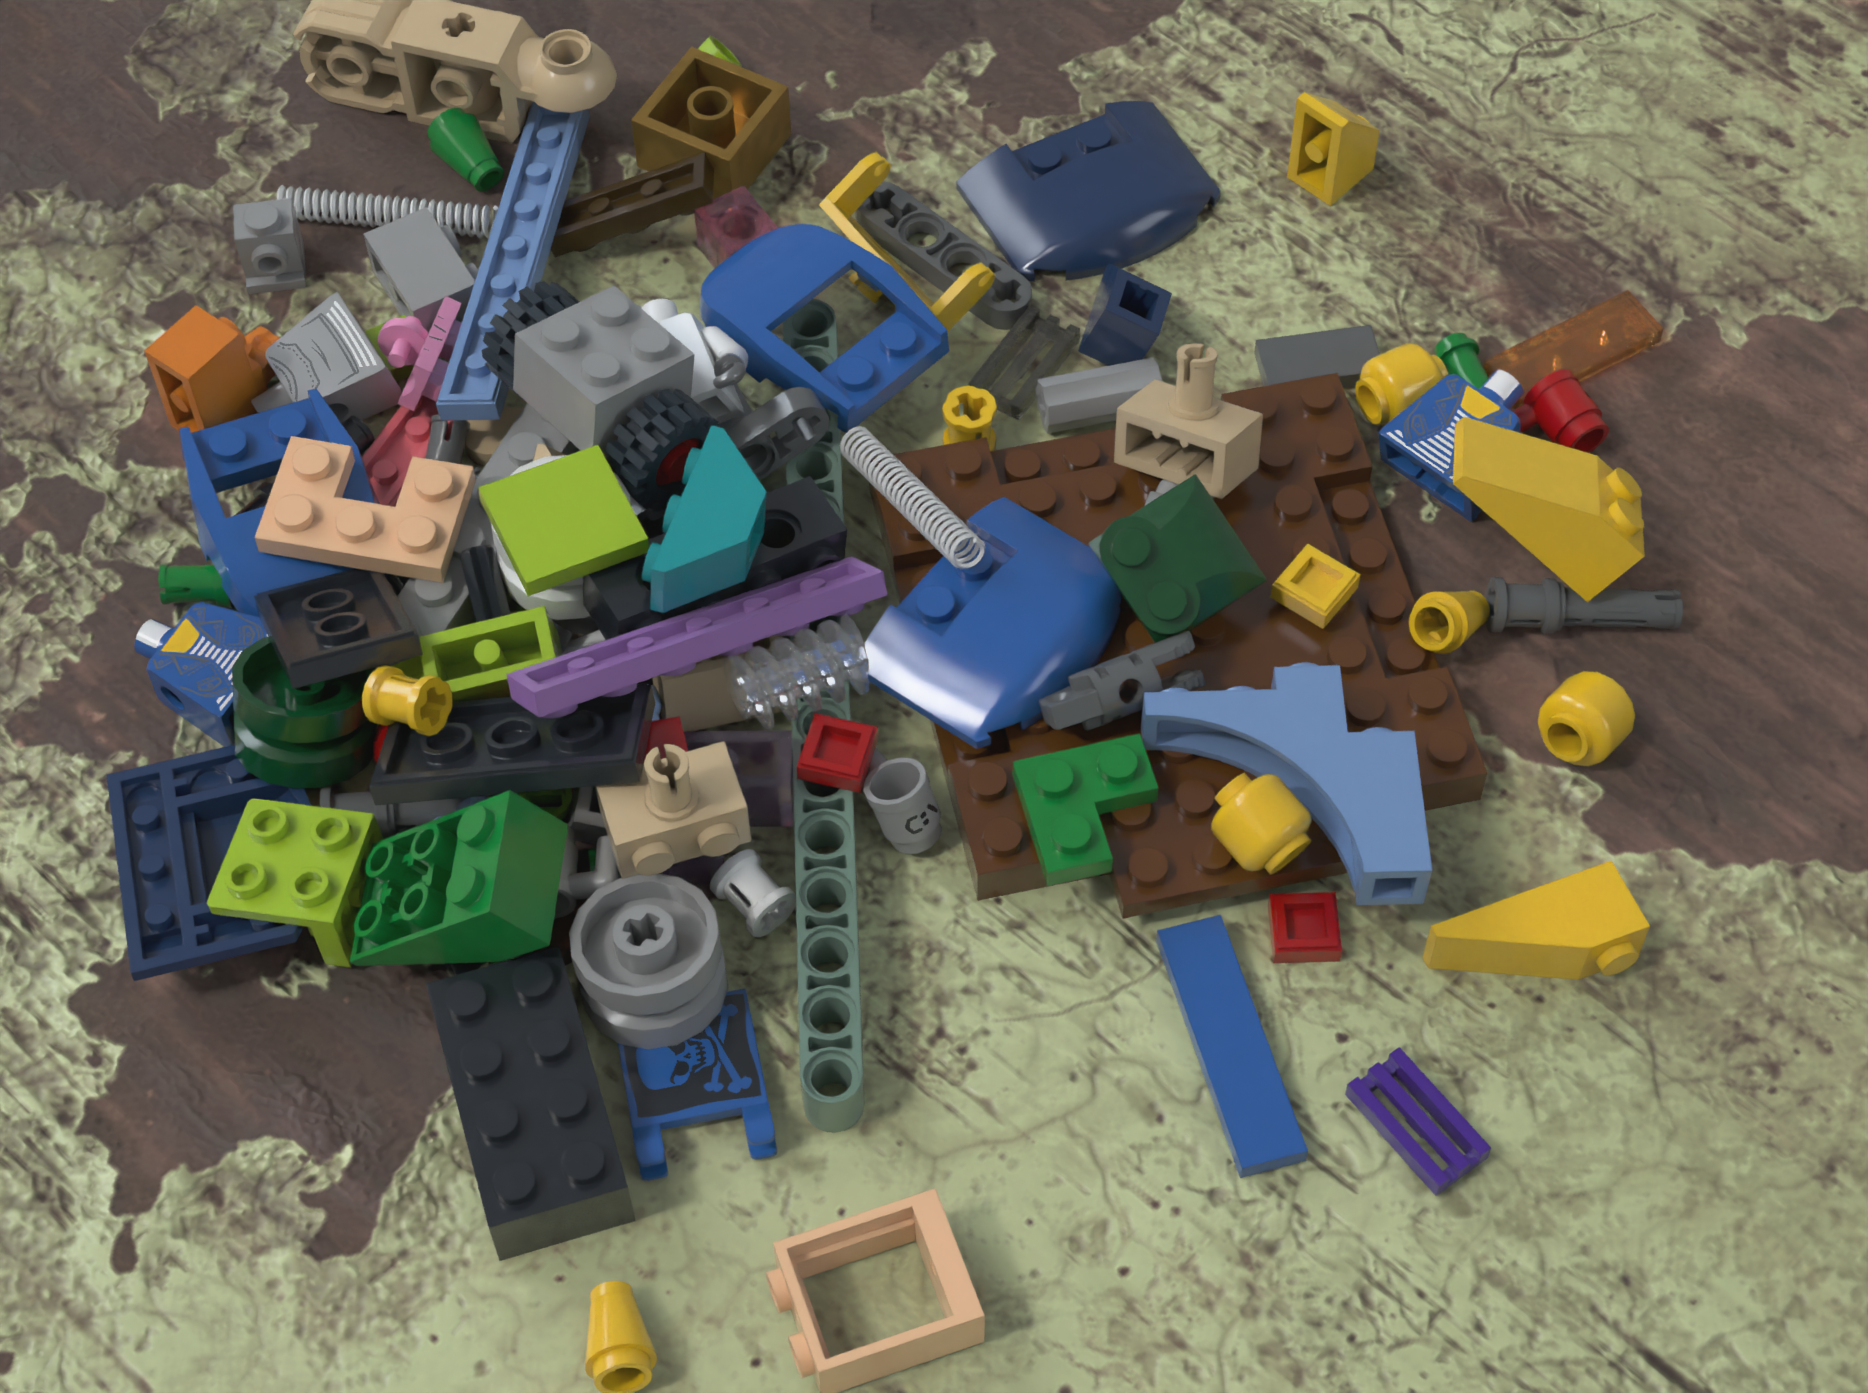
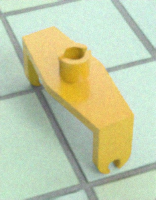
(849, 197)

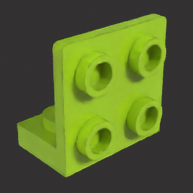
(298, 870)

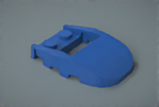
(783, 273)
(246, 453)

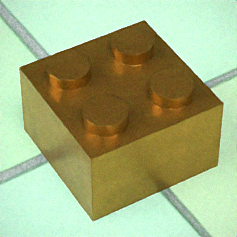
(717, 111)

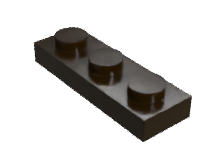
(634, 204)

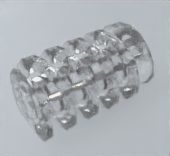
(798, 671)

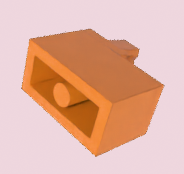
(209, 370)

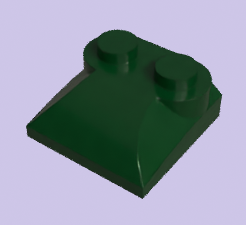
(1177, 561)

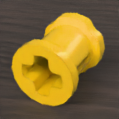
(977, 416)
(407, 700)

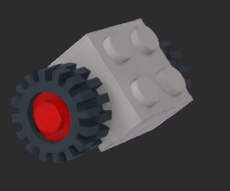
(604, 380)

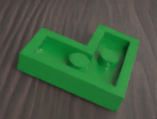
(1068, 792)

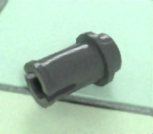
(444, 450)

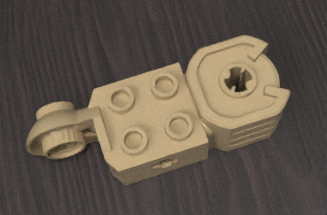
(448, 56)

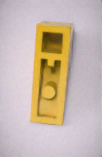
(1551, 931)

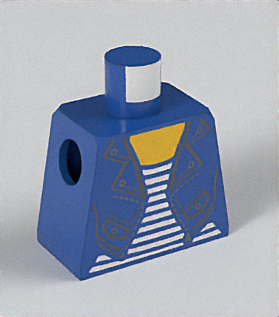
(1422, 436)
(195, 663)

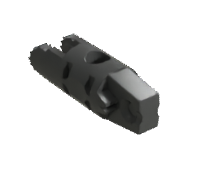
(1095, 693)

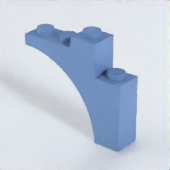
(1354, 784)

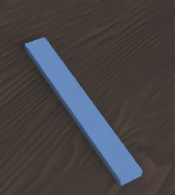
(512, 256)

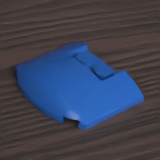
(997, 636)

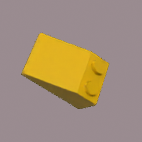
(1554, 502)

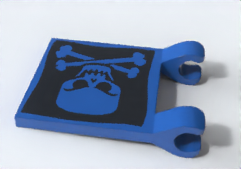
(698, 1082)

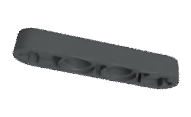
(949, 248)
(773, 416)

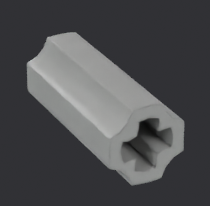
(1091, 394)

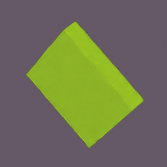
(563, 520)

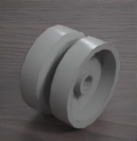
(649, 960)

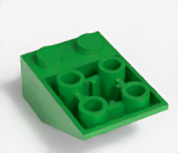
(462, 887)

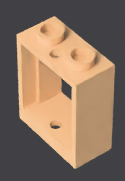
(858, 1237)

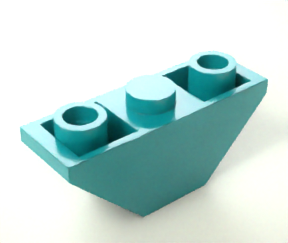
(708, 528)

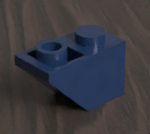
(1124, 318)

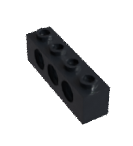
(797, 538)

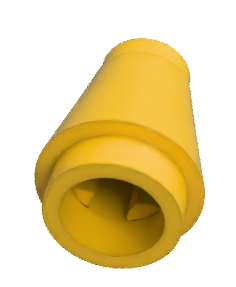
(1447, 619)
(617, 1341)

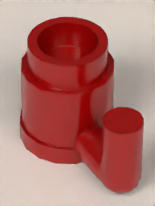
(1563, 412)

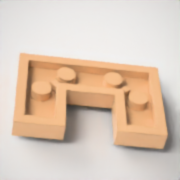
(314, 522)

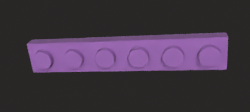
(679, 642)

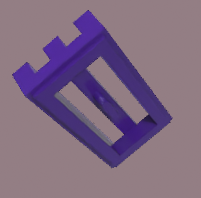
(1439, 1108)

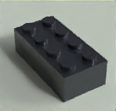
(530, 1103)

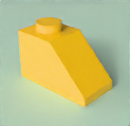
(1330, 148)

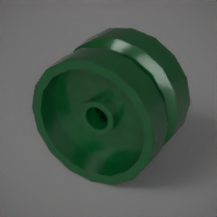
(302, 733)

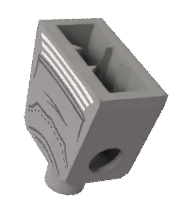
(334, 357)

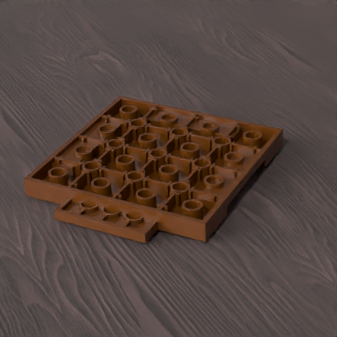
(1305, 491)

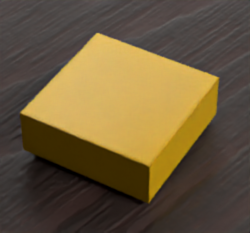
(1315, 586)

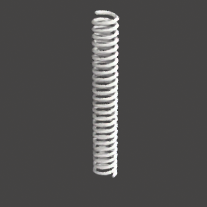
(379, 206)
(906, 506)

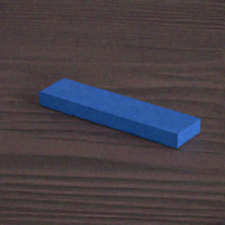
(1231, 1047)

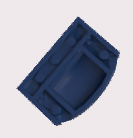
(1090, 194)
(169, 846)

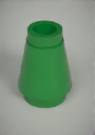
(464, 147)

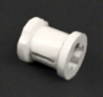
(753, 892)

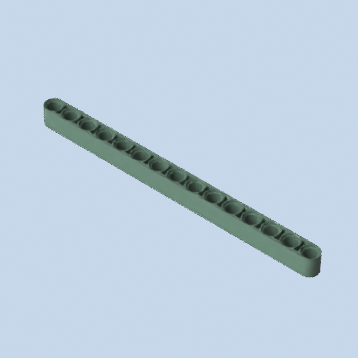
(824, 823)

